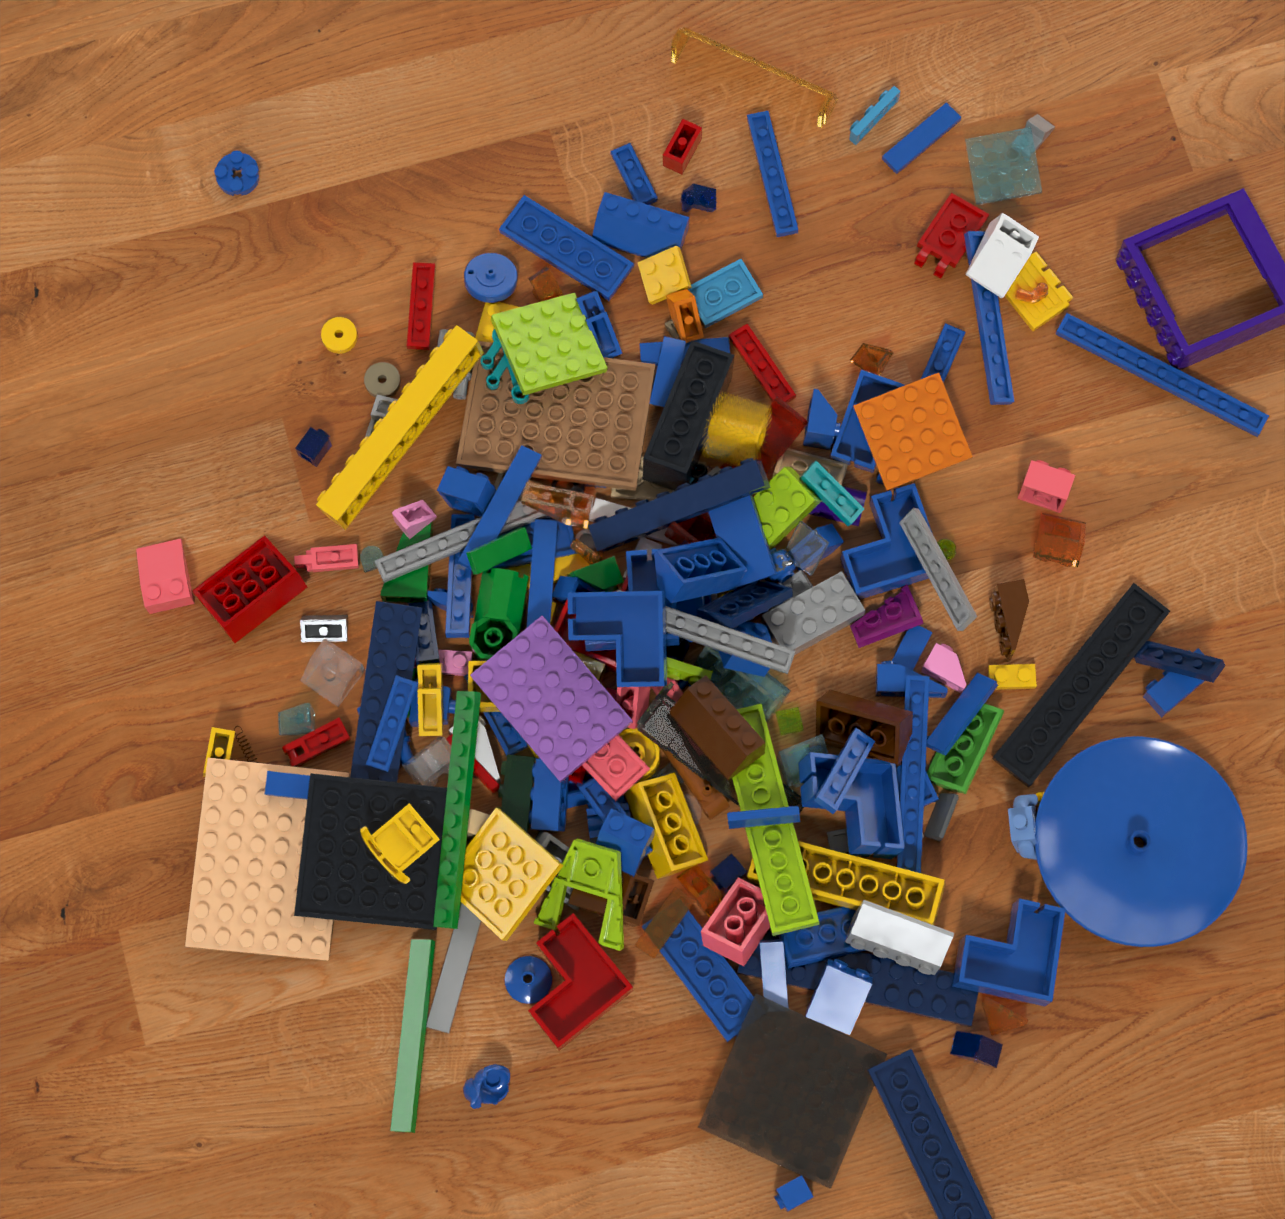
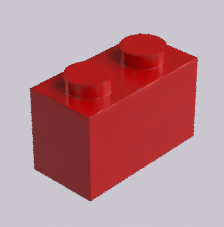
(682, 146)

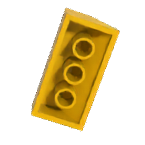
(676, 839)

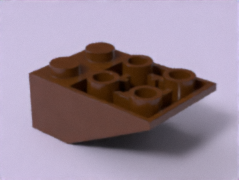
(1010, 605)
(634, 899)

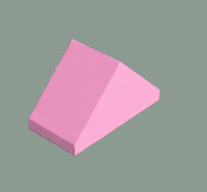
(413, 517)

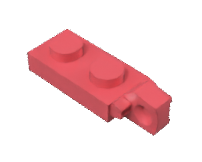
(329, 558)

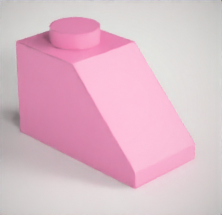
(945, 667)

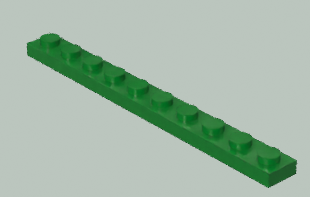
(457, 809)

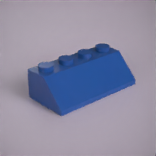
(638, 226)
(697, 570)

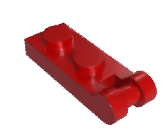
(316, 742)

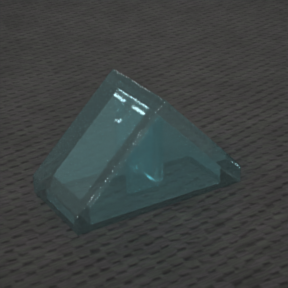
(297, 720)

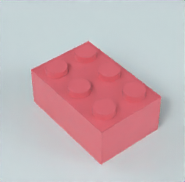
(737, 923)

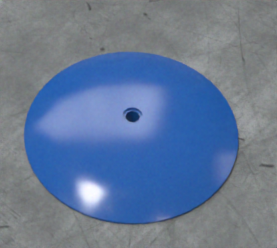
(1188, 830)

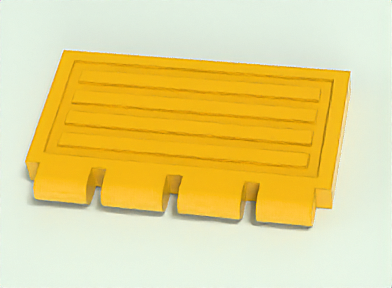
(1055, 302)

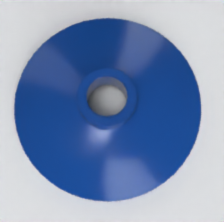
(537, 988)

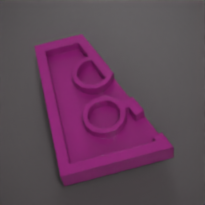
(890, 619)

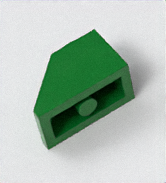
(600, 575)

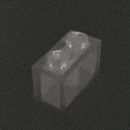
(429, 762)

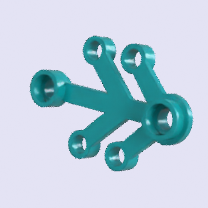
(500, 369)

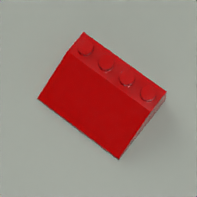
(250, 589)

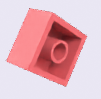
(1046, 486)

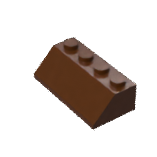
(887, 725)
(717, 728)

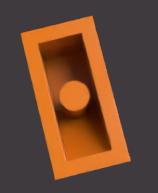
(685, 315)

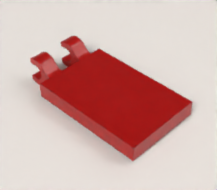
(946, 233)

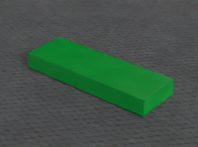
(499, 550)

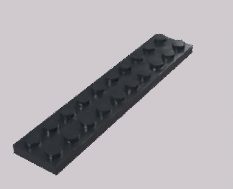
(1081, 685)

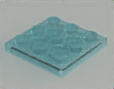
(1003, 166)

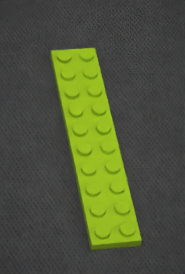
(775, 846)

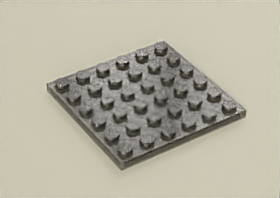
(791, 1091)

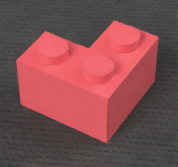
(632, 700)

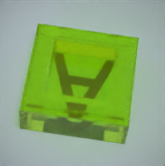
(789, 721)

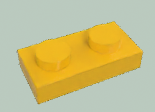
(1013, 676)

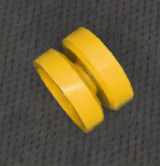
(644, 748)

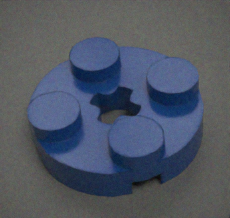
(231, 163)

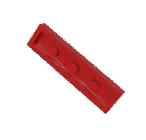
(421, 306)
(761, 364)

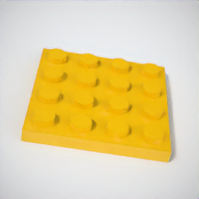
(505, 874)

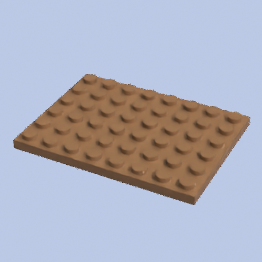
(582, 429)

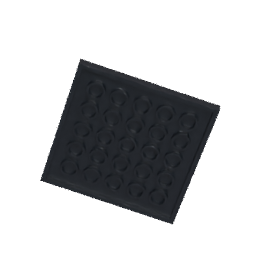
(341, 874)

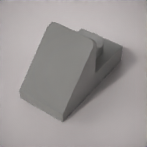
(1040, 129)

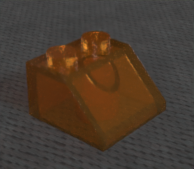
(1059, 540)

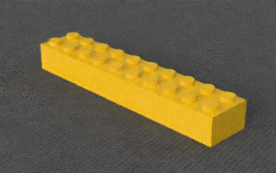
(400, 427)

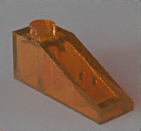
(560, 504)

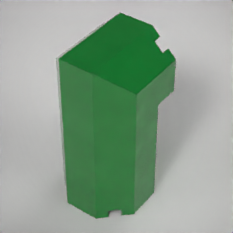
(498, 611)

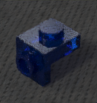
(698, 197)

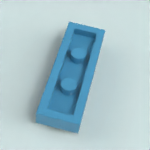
(874, 115)

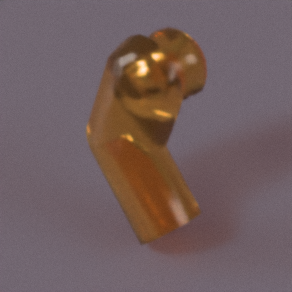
(1034, 295)
(585, 552)

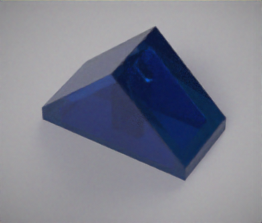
(976, 1048)

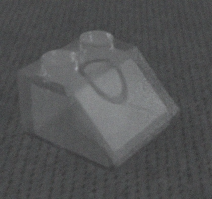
(332, 672)

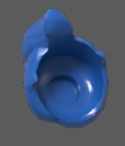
(487, 1086)

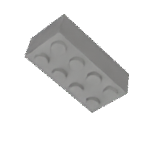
(814, 614)

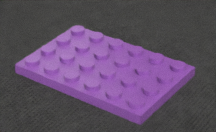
(551, 698)

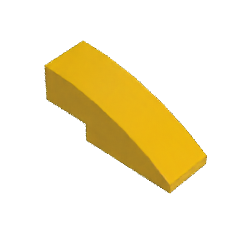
(430, 699)

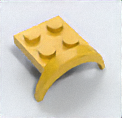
(400, 841)

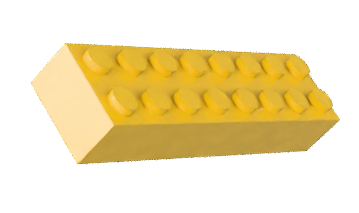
(851, 879)

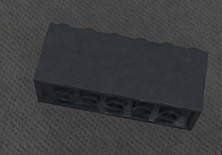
(679, 432)

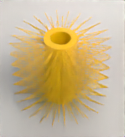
(736, 431)

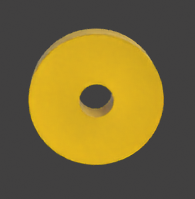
(335, 326)

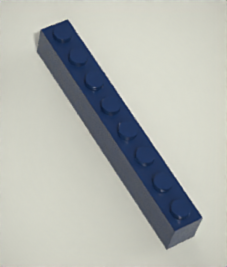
(679, 506)

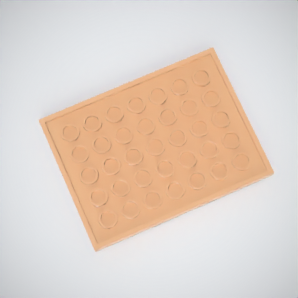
(251, 867)

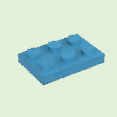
(725, 293)

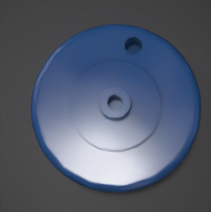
(490, 277)

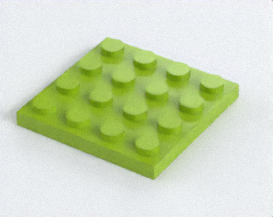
(548, 344)

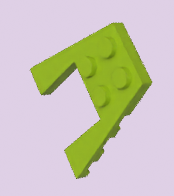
(594, 871)

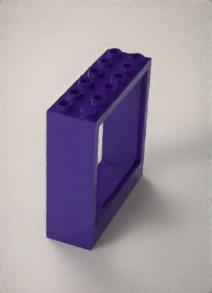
(1158, 311)

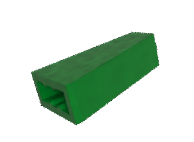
(414, 585)

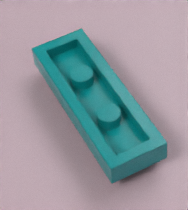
(832, 493)

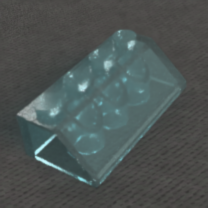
(743, 688)

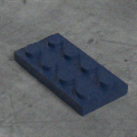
(744, 603)

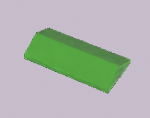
(960, 764)

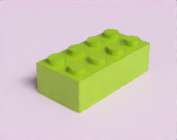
(784, 505)

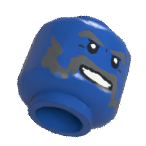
(783, 564)

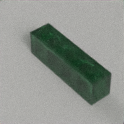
(517, 788)

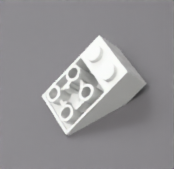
(1001, 254)

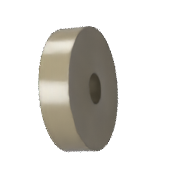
(379, 371)

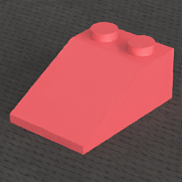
(164, 576)

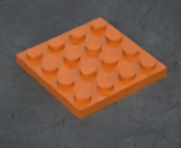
(912, 431)

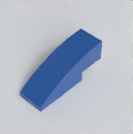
(599, 324)
(667, 370)

